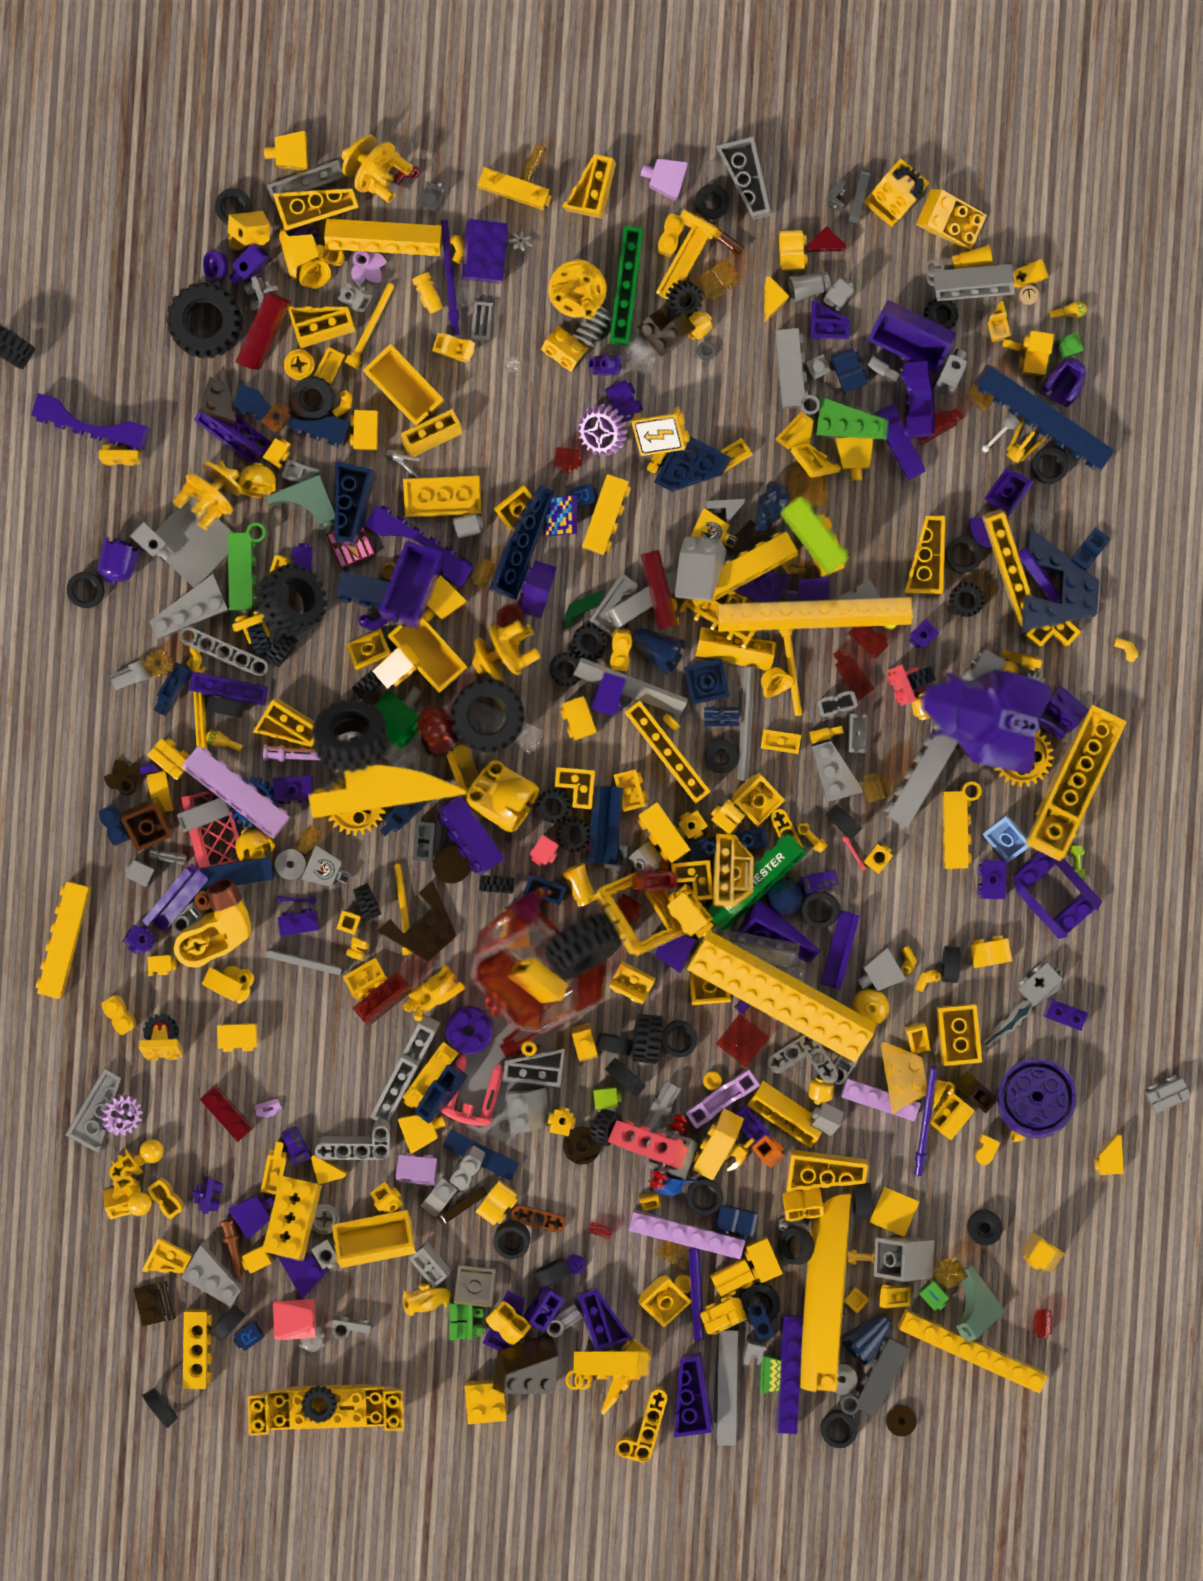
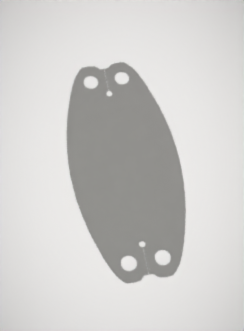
(480, 1068)

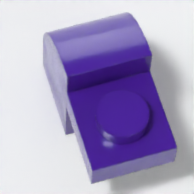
(979, 532)

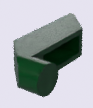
(580, 607)

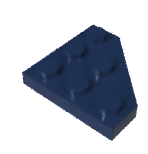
(691, 466)

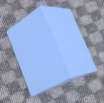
(1006, 838)

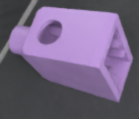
(666, 177)

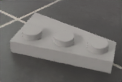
(619, 592)

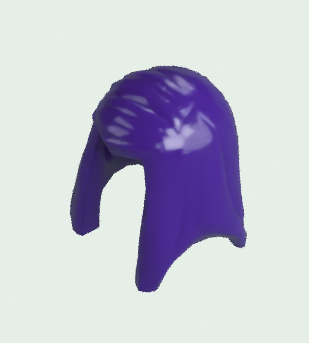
(1065, 381)

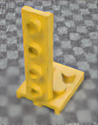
(689, 251)

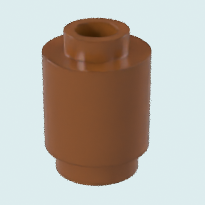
(202, 901)

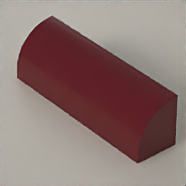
(263, 331)
(659, 589)

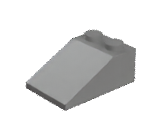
(699, 568)

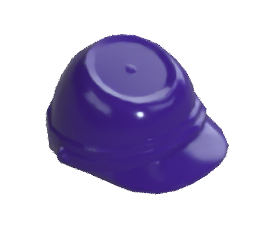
(215, 265)

